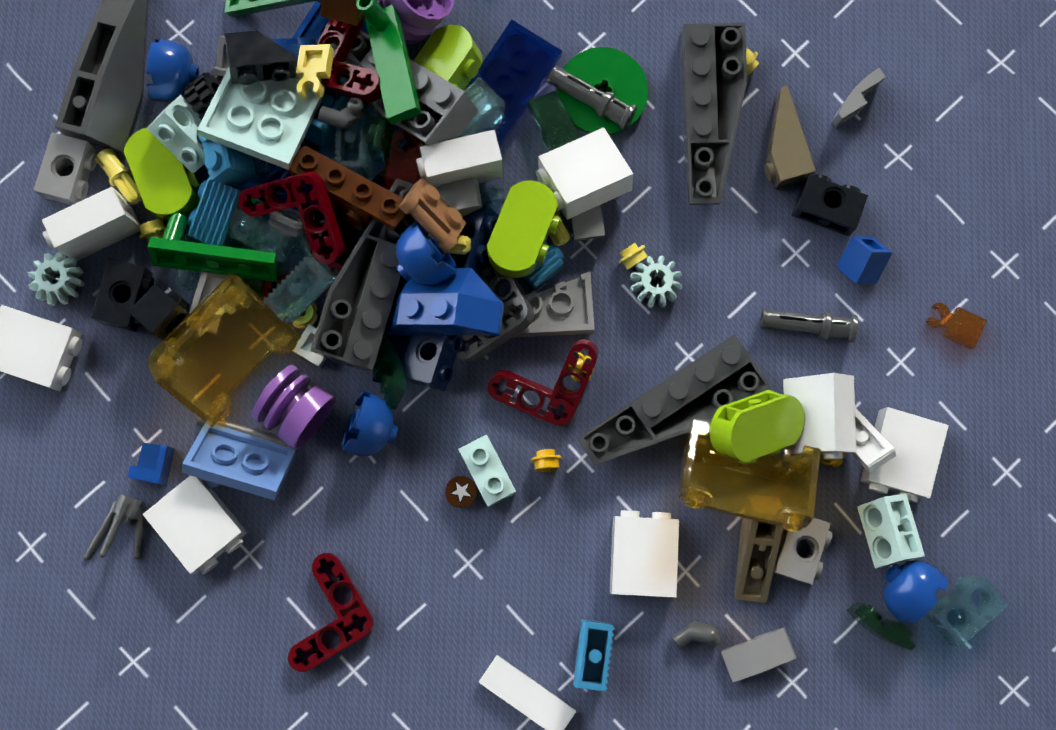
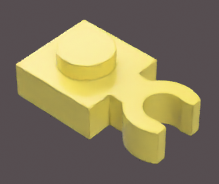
(312, 66)

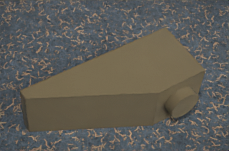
(787, 152)
(756, 559)

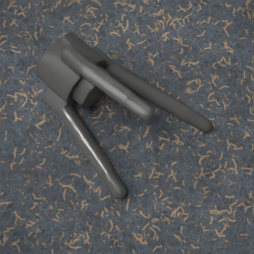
(123, 510)

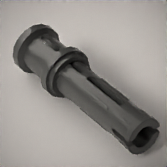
(603, 103)
(823, 325)

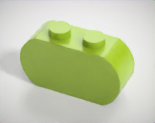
(451, 55)
(160, 177)
(523, 229)
(757, 426)

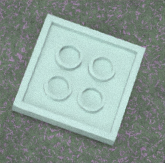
(260, 118)

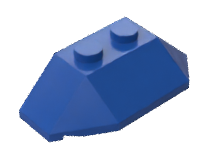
(450, 308)

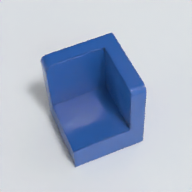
(864, 259)
(153, 464)

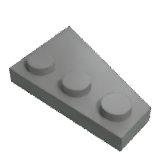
(561, 309)

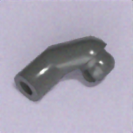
(346, 117)
(699, 632)

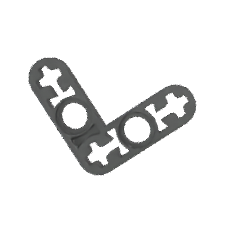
(512, 301)

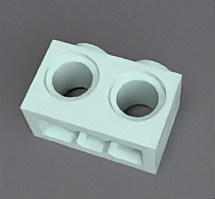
(178, 132)
(487, 470)
(890, 530)

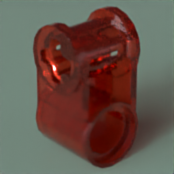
(402, 164)

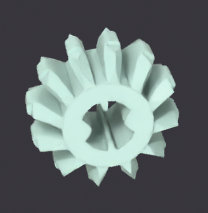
(45, 275)
(643, 280)

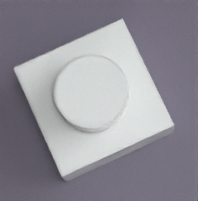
(304, 346)

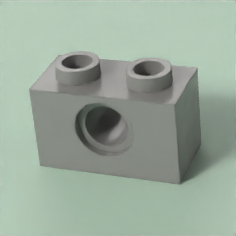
(61, 153)
(801, 569)

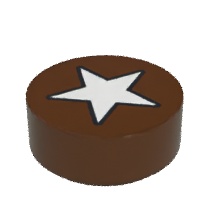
(461, 491)

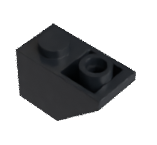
(257, 58)

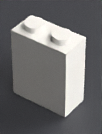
(461, 159)
(585, 173)
(91, 224)
(37, 348)
(828, 413)
(917, 458)
(195, 525)
(644, 554)

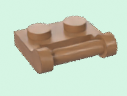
(433, 214)

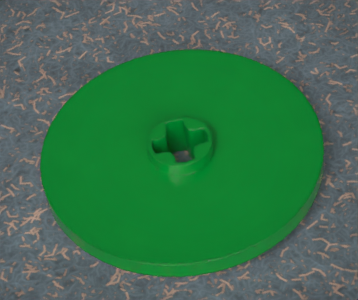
(616, 72)

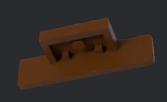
(351, 193)

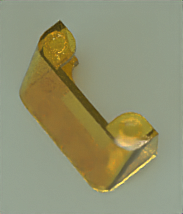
(219, 348)
(766, 491)

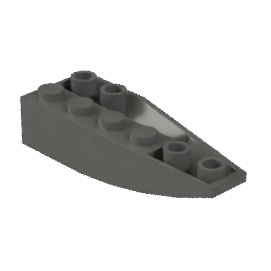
(108, 77)
(712, 102)
(443, 106)
(362, 295)
(670, 407)

